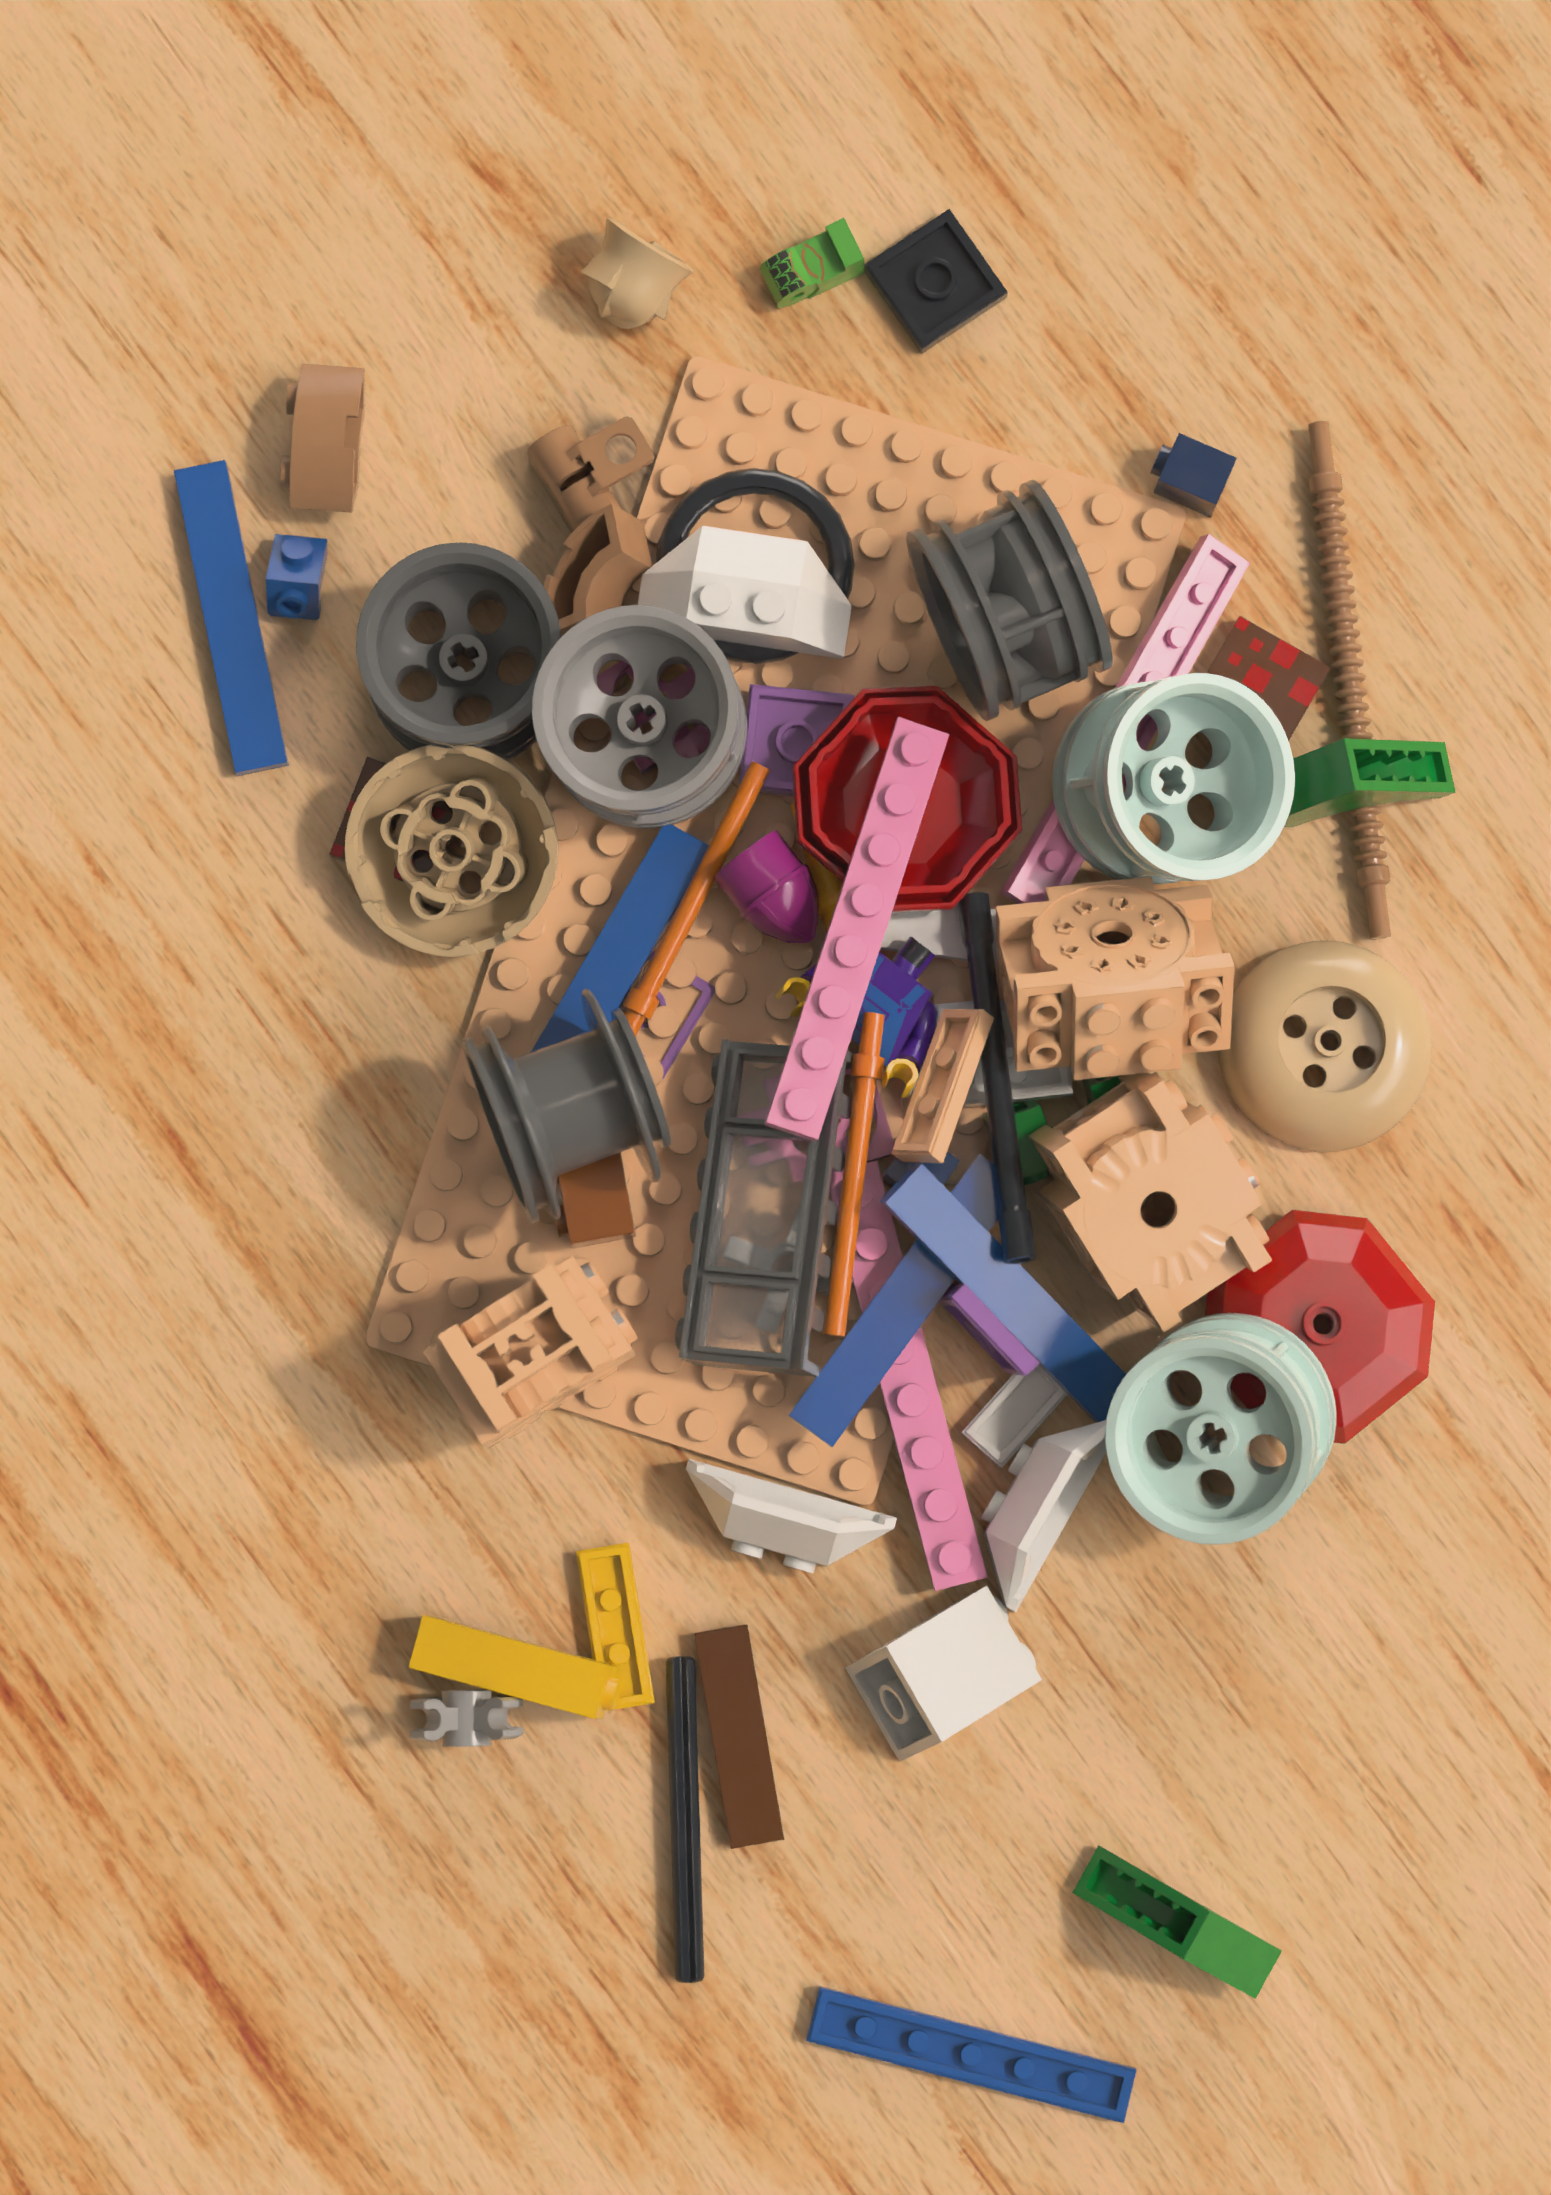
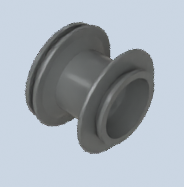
(568, 1105)

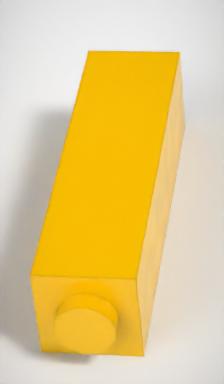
(515, 1667)

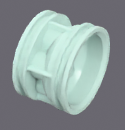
(1245, 780)
(1296, 1411)

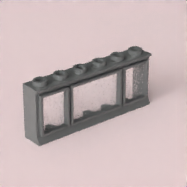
(758, 1223)

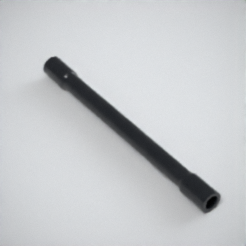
(1014, 1214)

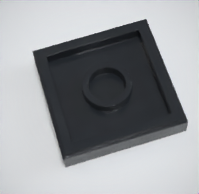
(935, 281)

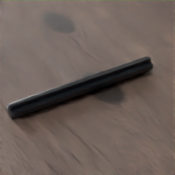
(685, 1819)

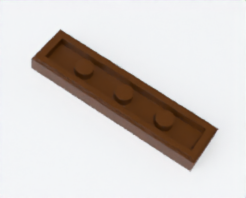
(739, 1736)

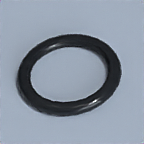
(775, 484)

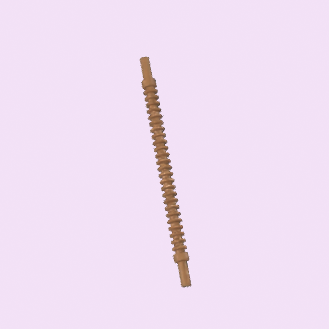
(1326, 486)

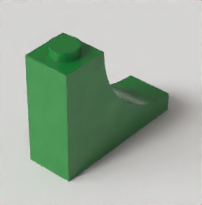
(1367, 774)
(1177, 1922)

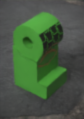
(813, 265)

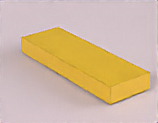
(616, 1619)

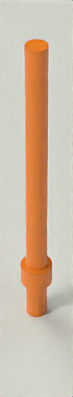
(642, 1001)
(867, 1069)

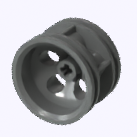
(450, 582)
(1011, 601)

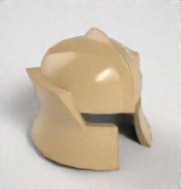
(632, 278)

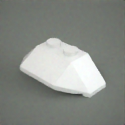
(752, 591)
(1038, 1505)
(784, 1519)

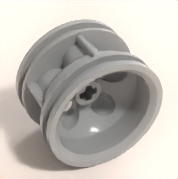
(569, 694)

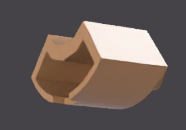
(325, 438)
(598, 566)

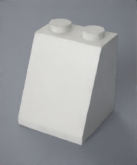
(944, 1673)

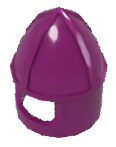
(772, 890)

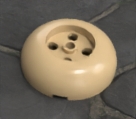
(431, 907)
(1268, 1066)

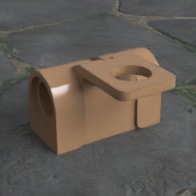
(579, 471)

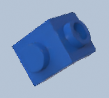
(296, 576)

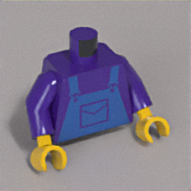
(905, 1003)

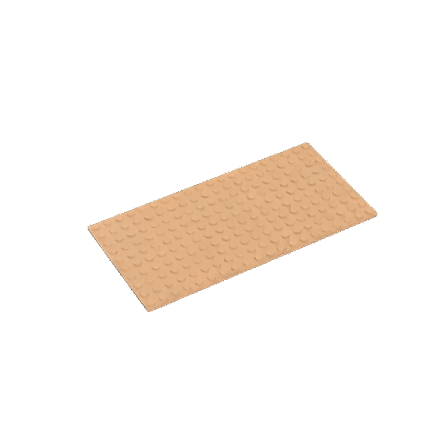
(464, 1224)

